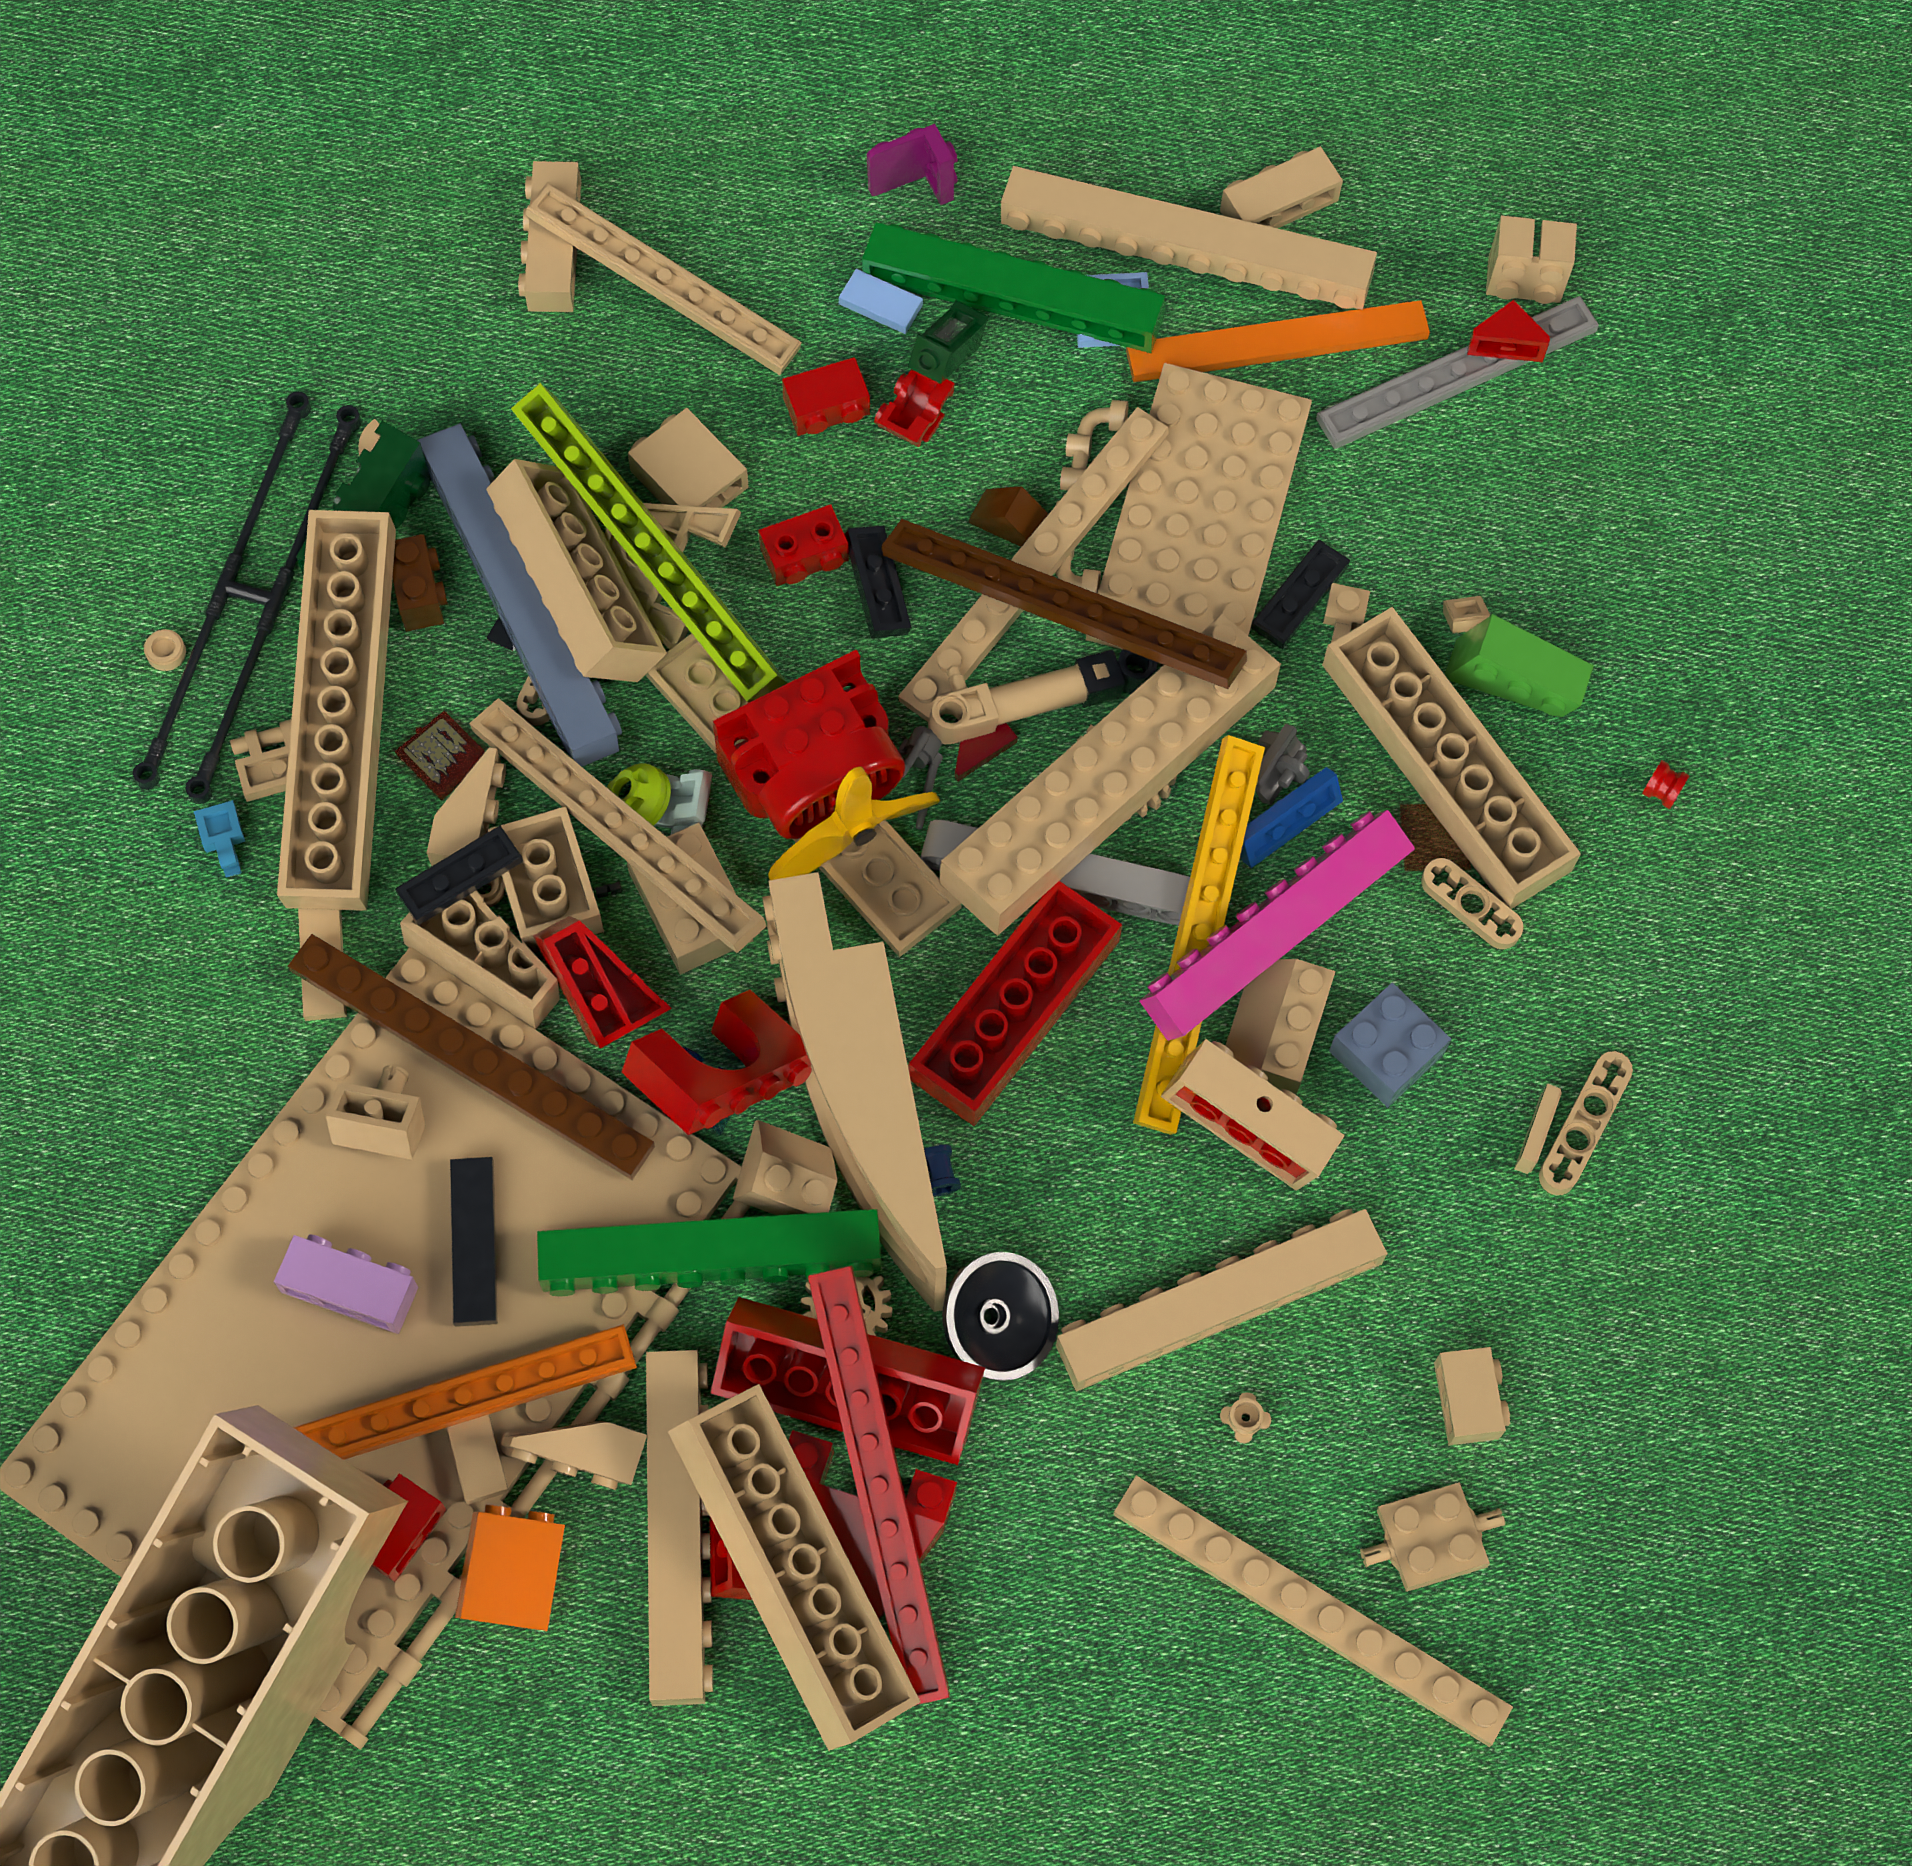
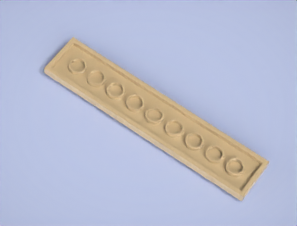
(879, 878)

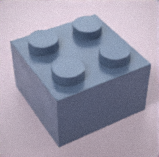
(1389, 1044)

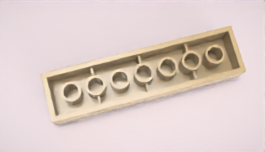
(1450, 758)
(794, 1568)

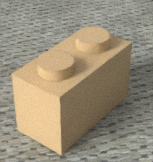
(1471, 1396)

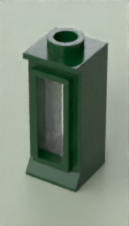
(948, 342)

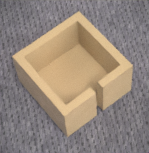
(1519, 274)

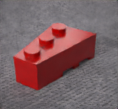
(596, 983)

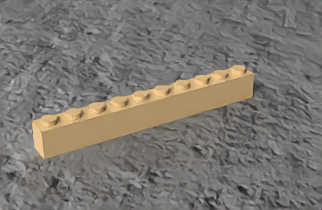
(1188, 238)

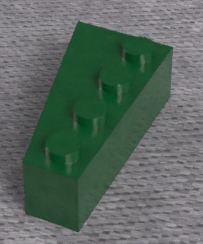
(385, 480)

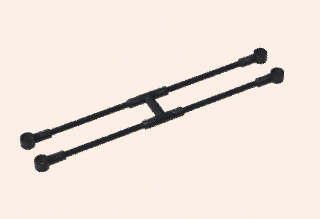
(227, 586)

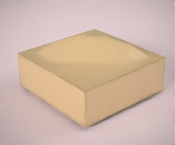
(1464, 613)

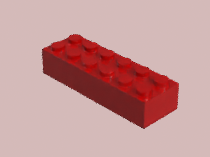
(1014, 1002)
(923, 1393)

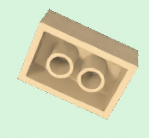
(551, 877)
(684, 937)

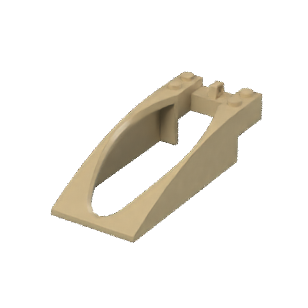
(858, 1075)

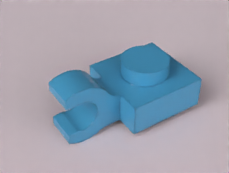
(220, 831)

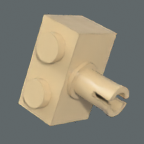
(377, 1118)

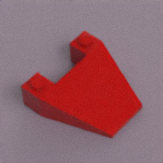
(927, 1503)

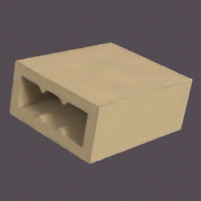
(687, 464)

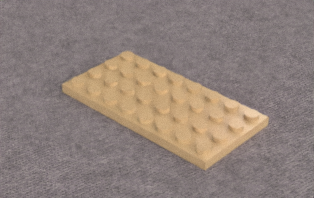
(1206, 501)

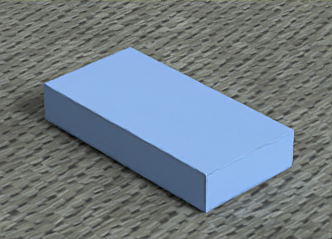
(880, 301)

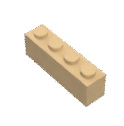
(548, 258)

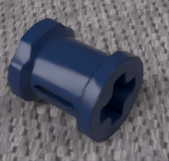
(940, 1170)

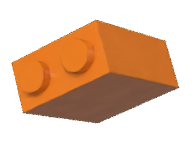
(510, 1568)

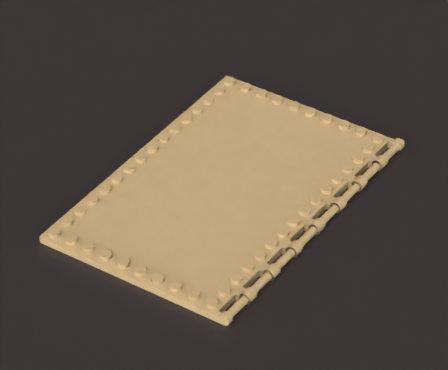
(223, 1338)

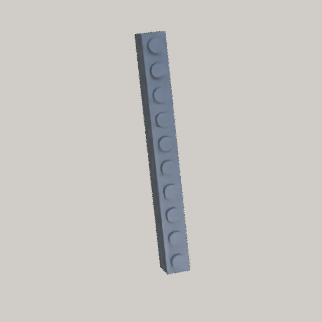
(567, 696)

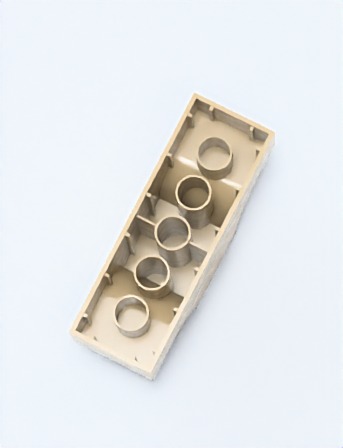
(202, 1656)

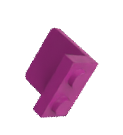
(913, 157)

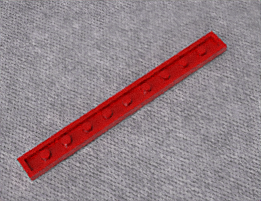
(878, 1481)

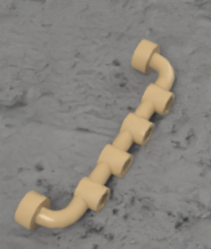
(1079, 448)

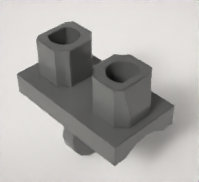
(1281, 763)

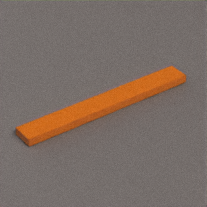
(1283, 340)
(473, 1394)

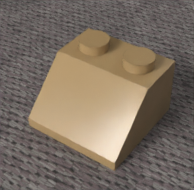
(786, 1173)

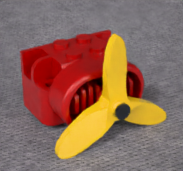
(816, 763)

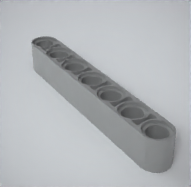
(1099, 879)

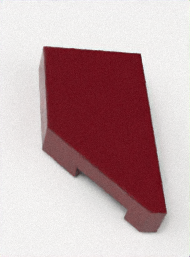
(981, 749)

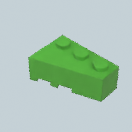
(1519, 667)

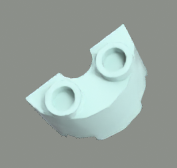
(687, 800)

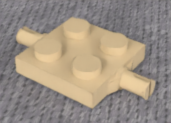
(1432, 1537)

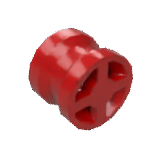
(1665, 784)

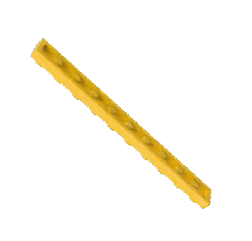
(1203, 910)

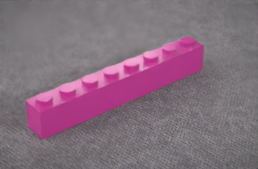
(1276, 925)

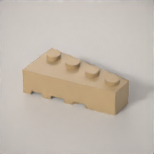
(487, 957)

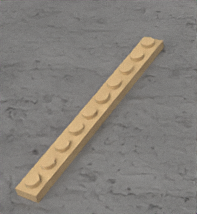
(1043, 552)
(619, 826)
(1313, 1611)

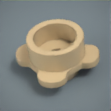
(1245, 1405)

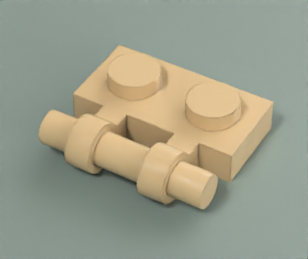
(263, 772)

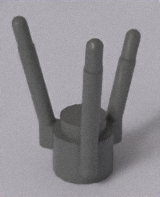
(920, 751)

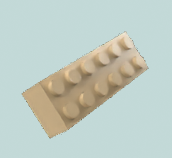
(575, 572)

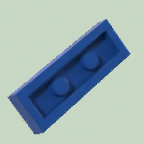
(1290, 816)

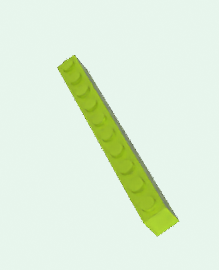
(648, 544)

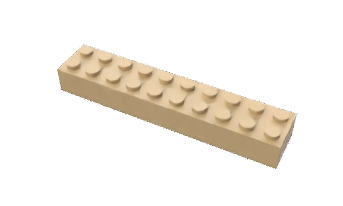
(337, 711)
(1100, 783)

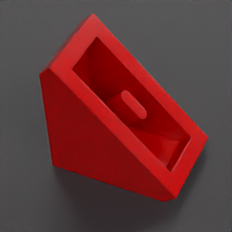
(1509, 335)

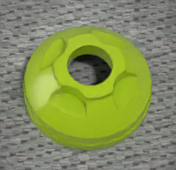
(648, 792)

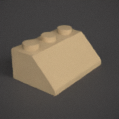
(1280, 1020)

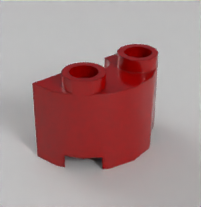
(916, 409)

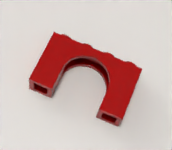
(702, 1095)

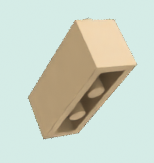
(1284, 191)

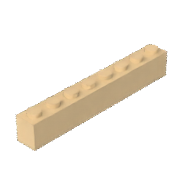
(1220, 1298)
(675, 1537)

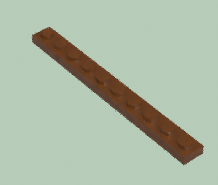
(1065, 604)
(472, 1056)

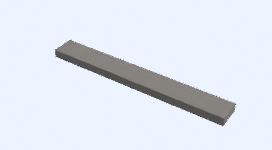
(1443, 379)

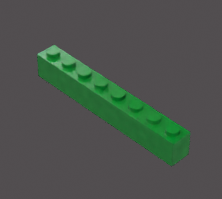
(1015, 287)
(707, 1251)

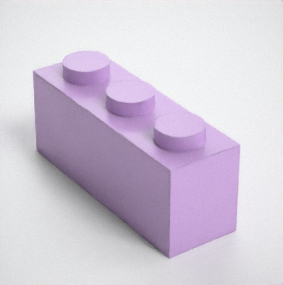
(346, 1282)

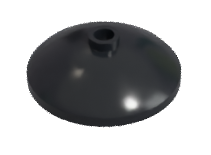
(1021, 1312)

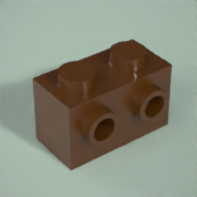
(415, 584)

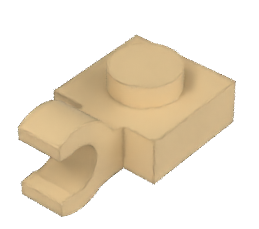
(1345, 609)

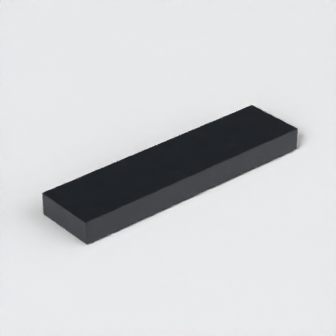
(473, 1242)

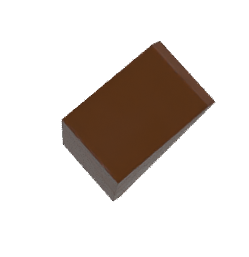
(1008, 514)

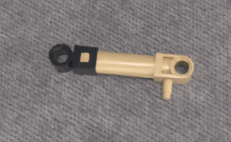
(981, 708)

